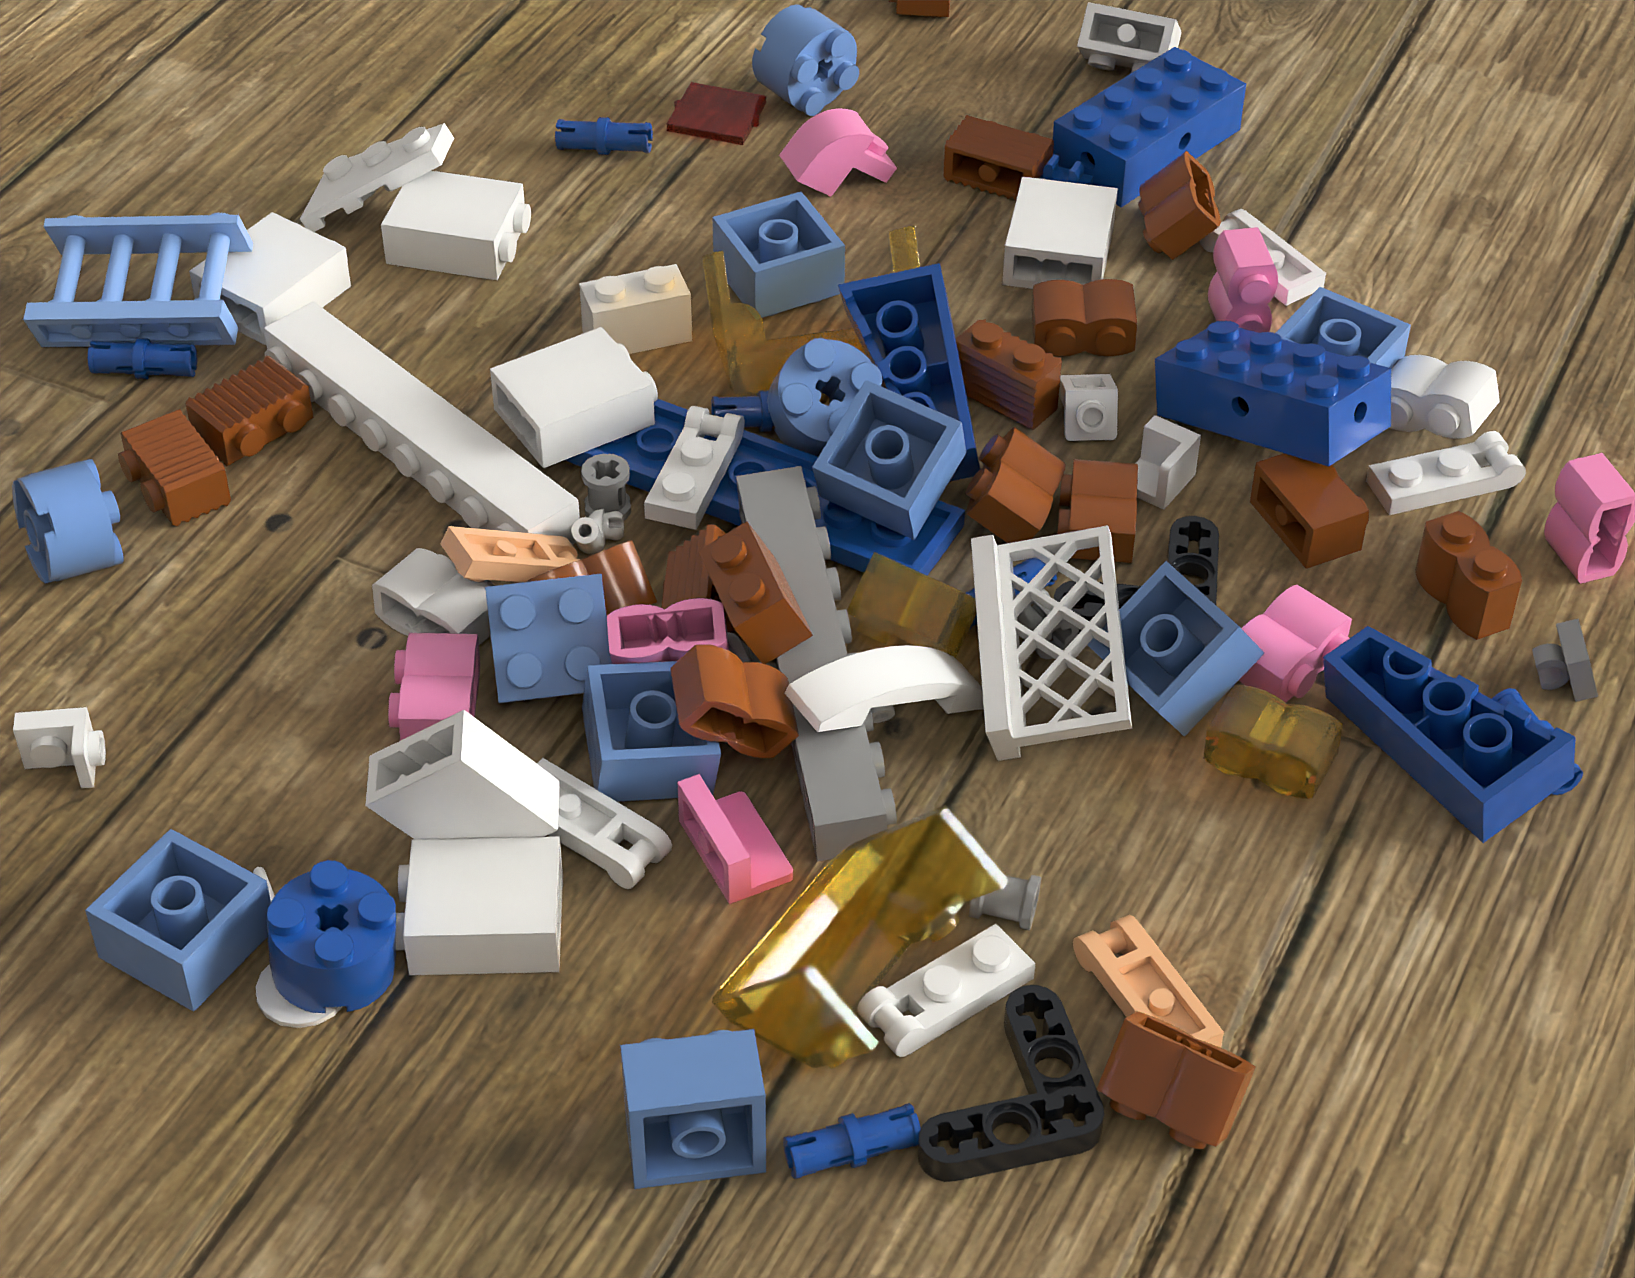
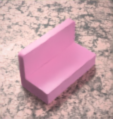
(731, 841)

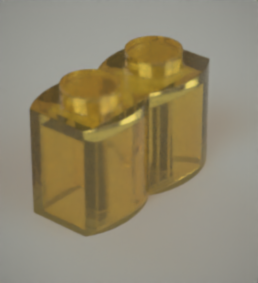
(911, 607)
(1272, 741)

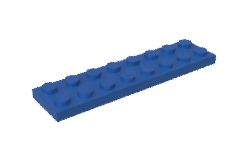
(850, 535)

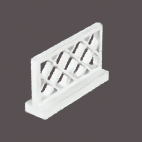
(1003, 655)

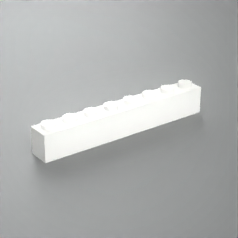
(418, 428)

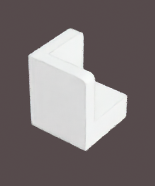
(1166, 461)

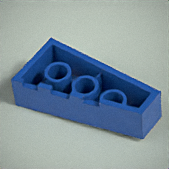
(912, 340)
(1458, 744)

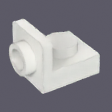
(1089, 407)
(60, 739)

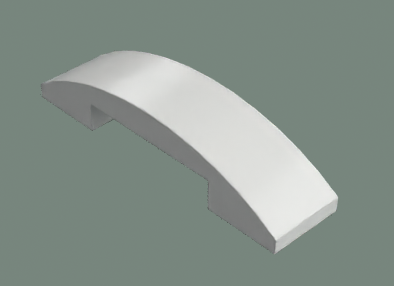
(847, 689)

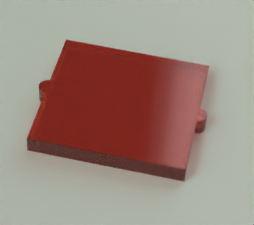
(716, 113)

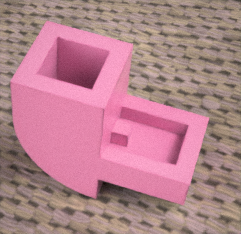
(829, 148)

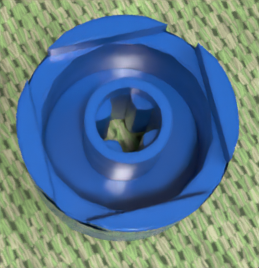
(332, 939)

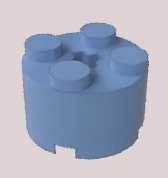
(806, 58)
(795, 392)
(67, 521)

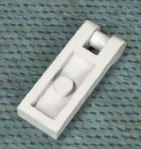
(1296, 273)
(694, 468)
(1445, 474)
(597, 824)
(947, 990)

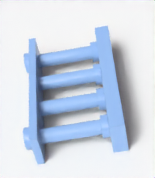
(159, 318)

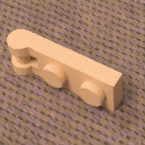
(505, 554)
(1144, 978)

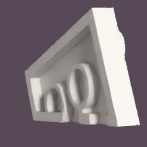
(354, 179)

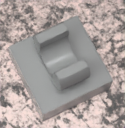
(1565, 662)

